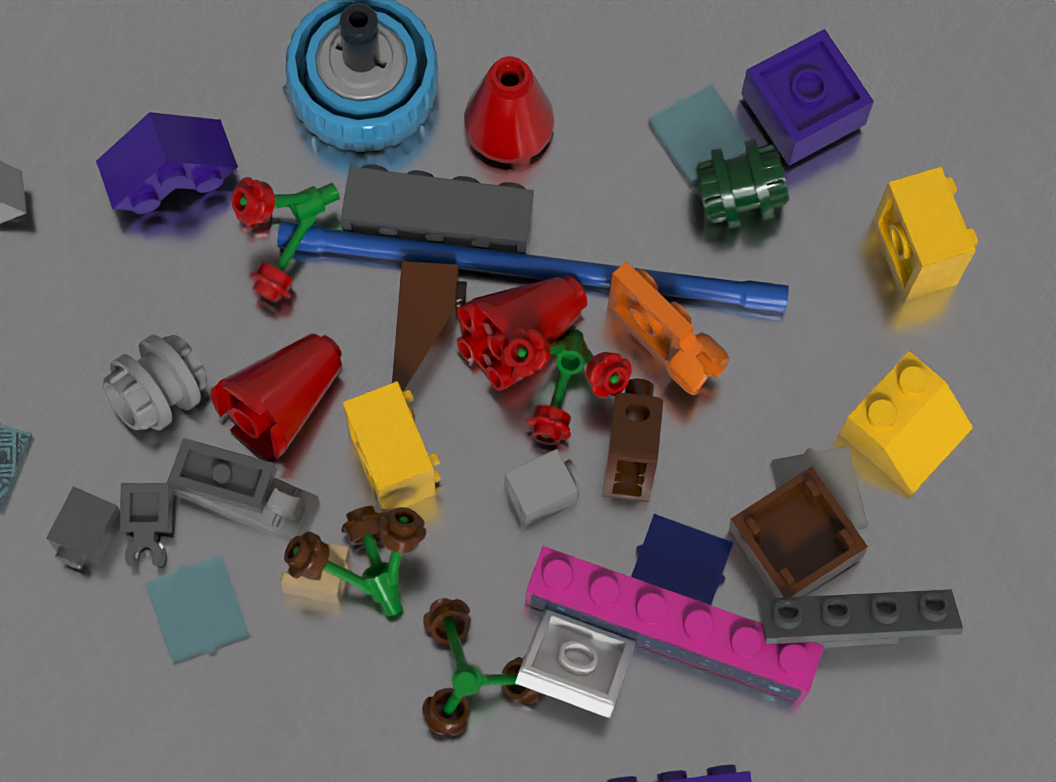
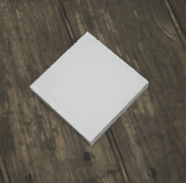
(576, 662)

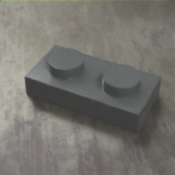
(222, 475)

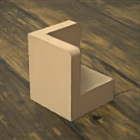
(323, 587)

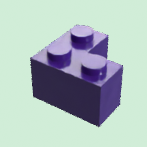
(162, 156)

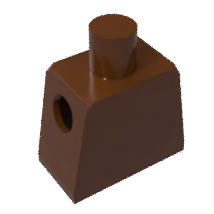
(633, 442)

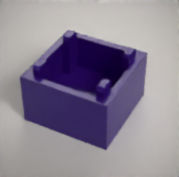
(806, 97)

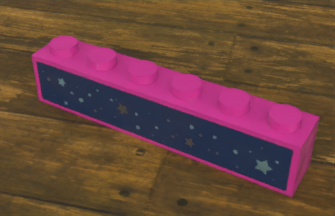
(671, 624)

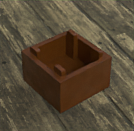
(797, 536)

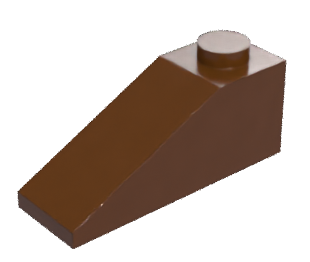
(424, 318)

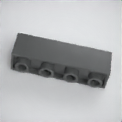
(437, 209)

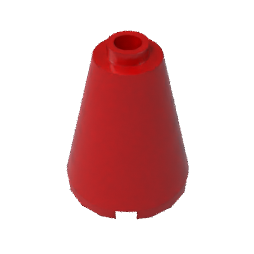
(278, 393)

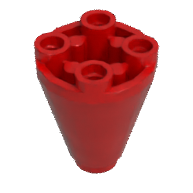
(509, 114)
(488, 320)

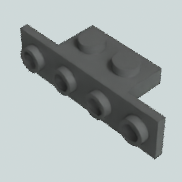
(859, 618)

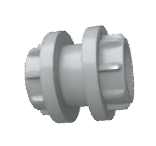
(148, 387)

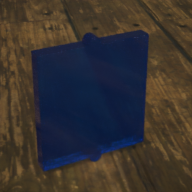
(682, 559)

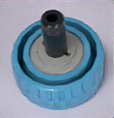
(362, 73)

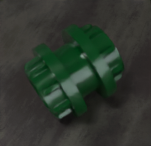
(742, 183)

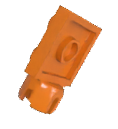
(665, 329)

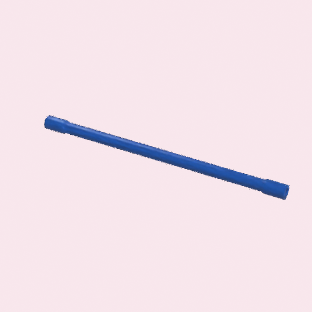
(320, 239)

